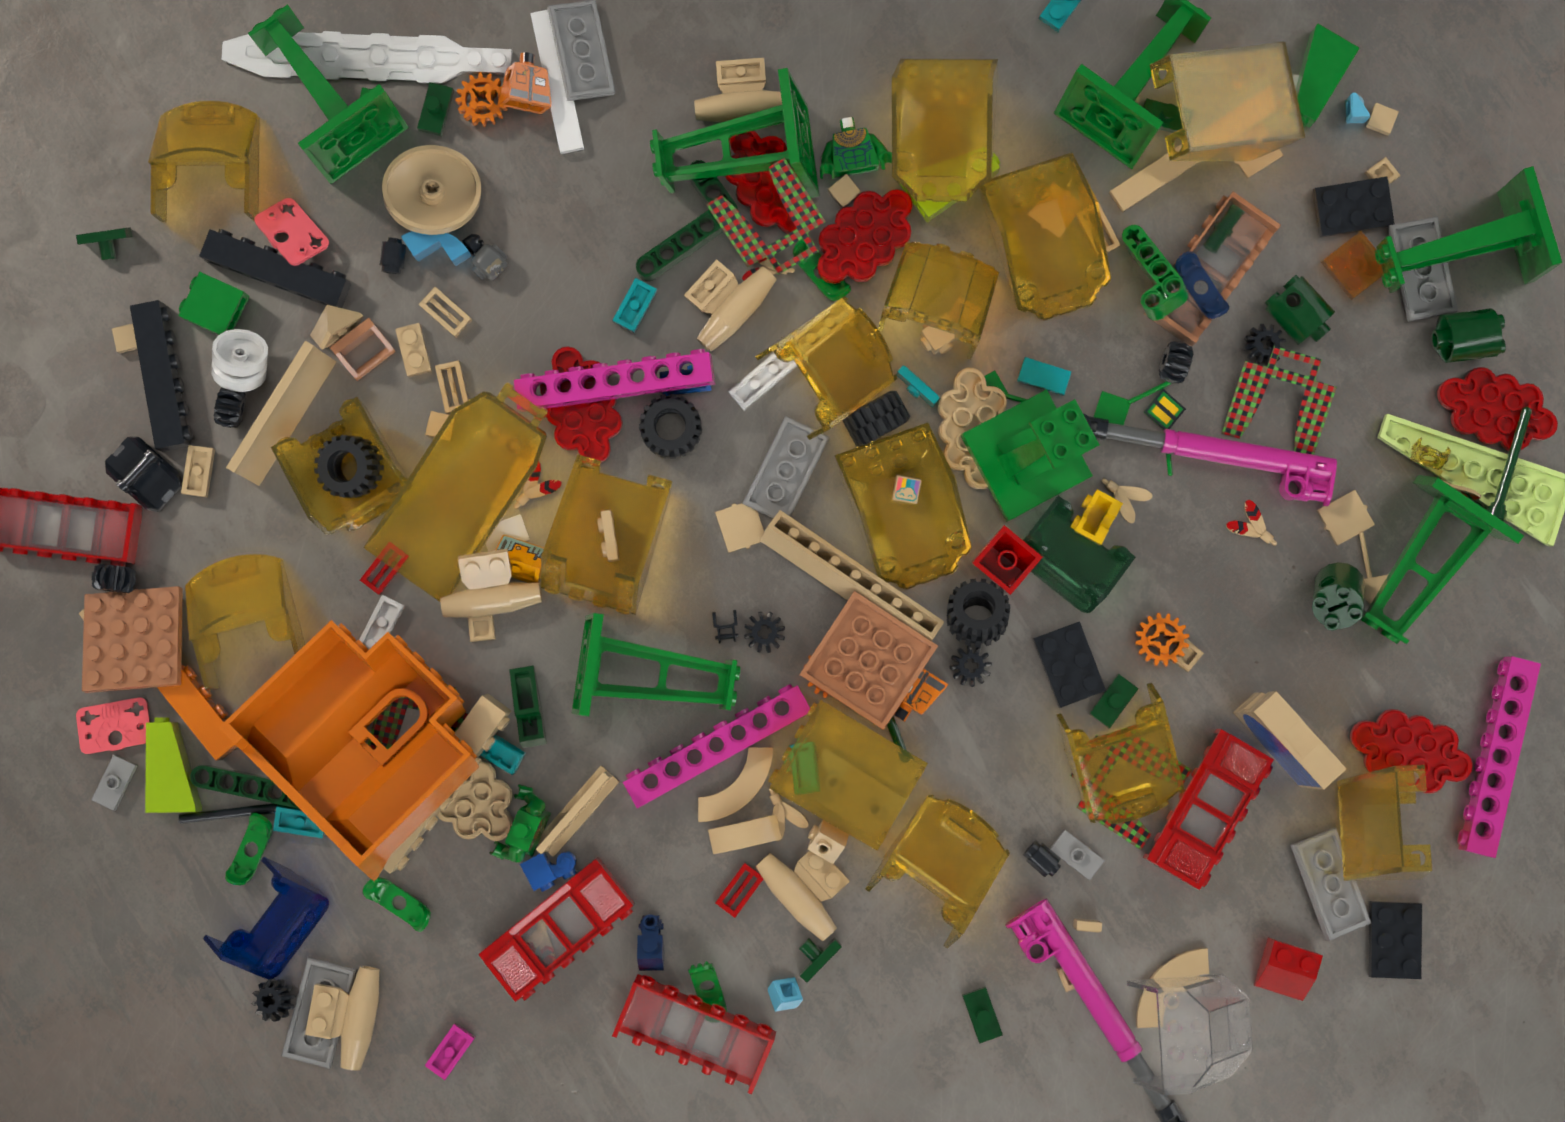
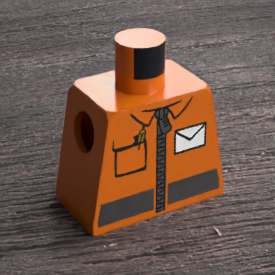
(526, 86)
(921, 695)

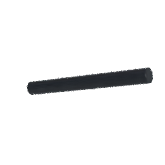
(227, 813)

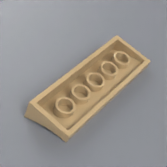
(281, 412)

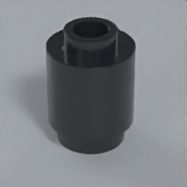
(392, 256)
(1042, 859)

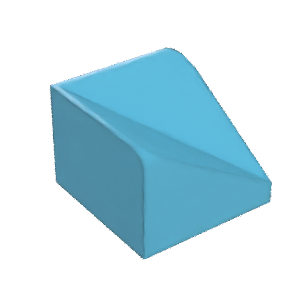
(1355, 109)
(785, 994)

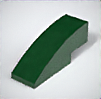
(527, 707)

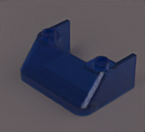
(279, 930)

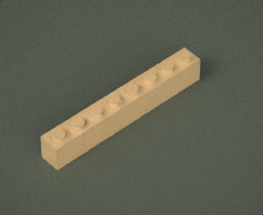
(844, 574)
(478, 732)

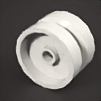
(239, 360)

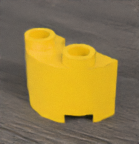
(1097, 516)

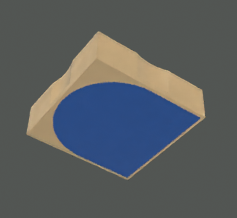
(1289, 740)

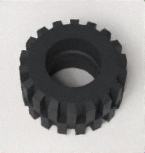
(664, 406)
(876, 418)
(330, 466)
(982, 595)

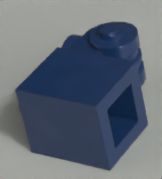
(650, 944)

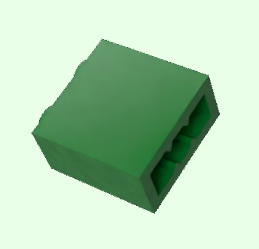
(213, 304)

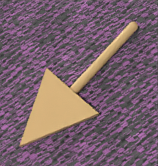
(1372, 584)

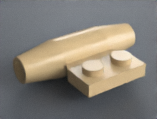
(741, 90)
(727, 301)
(489, 587)
(804, 889)
(347, 1015)

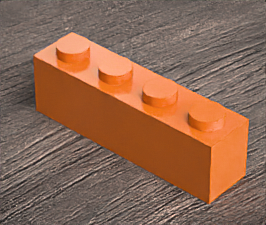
(200, 713)

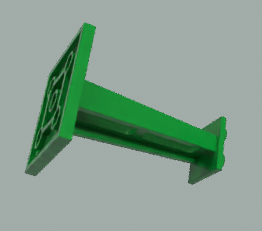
(1110, 112)
(352, 130)
(798, 133)
(1523, 227)
(1031, 452)
(1445, 500)
(589, 665)

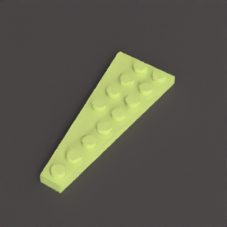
(1535, 492)

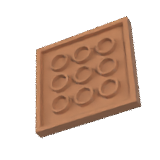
(132, 639)
(868, 660)

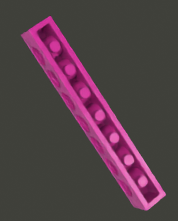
(701, 376)
(1510, 747)
(642, 794)

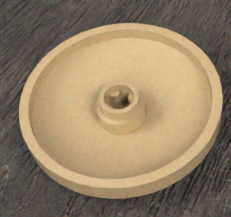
(431, 189)

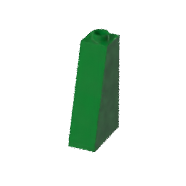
(1321, 71)

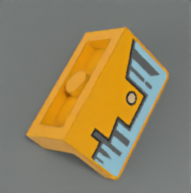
(524, 558)

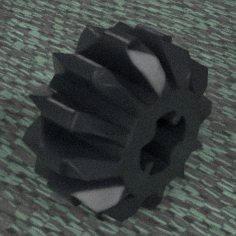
(1256, 346)
(1176, 362)
(229, 408)
(113, 578)
(757, 628)
(965, 672)
(282, 1000)

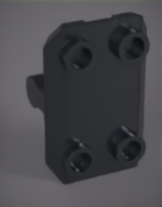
(143, 474)

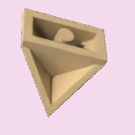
(334, 325)

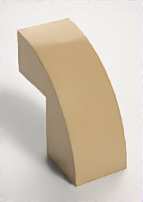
(744, 834)

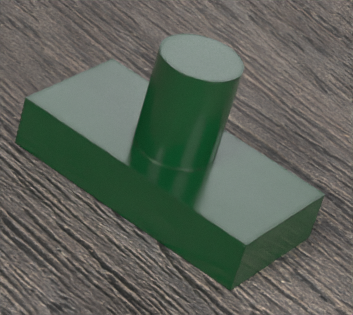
(435, 109)
(1165, 112)
(105, 240)
(1113, 701)
(817, 956)
(982, 1015)

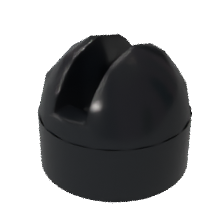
(472, 244)

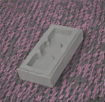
(114, 782)
(1077, 854)

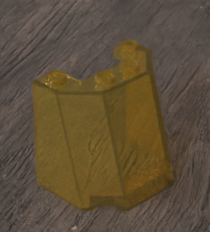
(321, 507)

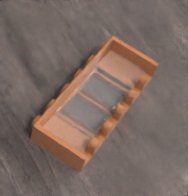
(1224, 267)

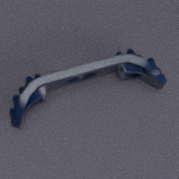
(1191, 271)

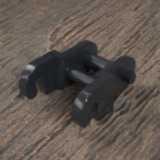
(725, 636)

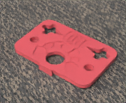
(296, 227)
(112, 719)

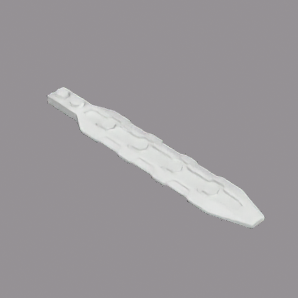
(372, 57)

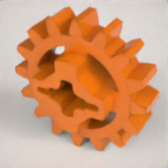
(477, 107)
(1177, 637)

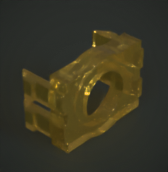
(1419, 451)

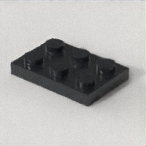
(1353, 206)
(1069, 664)
(1395, 940)

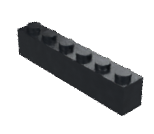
(273, 269)
(160, 375)

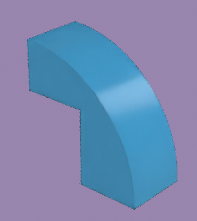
(423, 245)

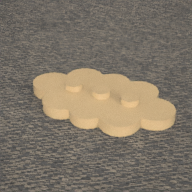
(962, 410)
(480, 806)

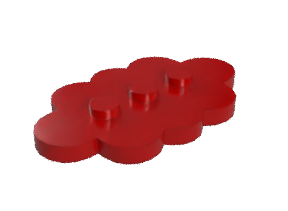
(758, 188)
(864, 236)
(1493, 406)
(583, 425)
(1412, 741)

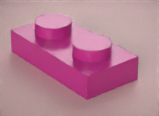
(450, 1051)

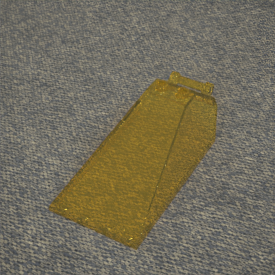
(460, 490)

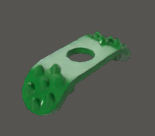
(831, 291)
(244, 866)
(383, 892)
(707, 973)

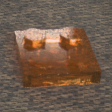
(1354, 265)

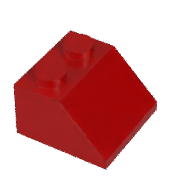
(1007, 559)
(1287, 969)

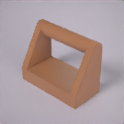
(354, 339)

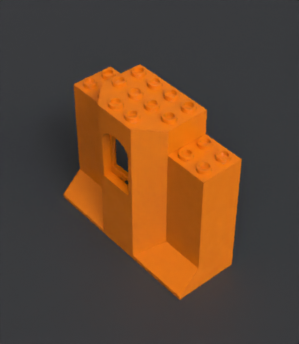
(312, 735)

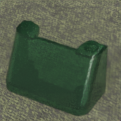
(1072, 563)

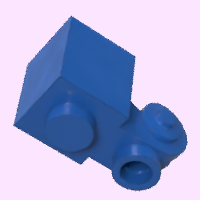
(542, 872)

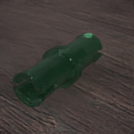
(1223, 229)

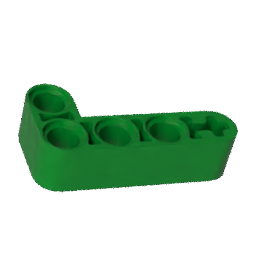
(1157, 263)

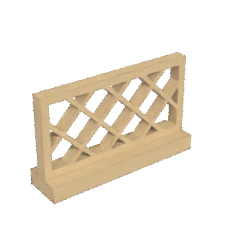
(577, 811)

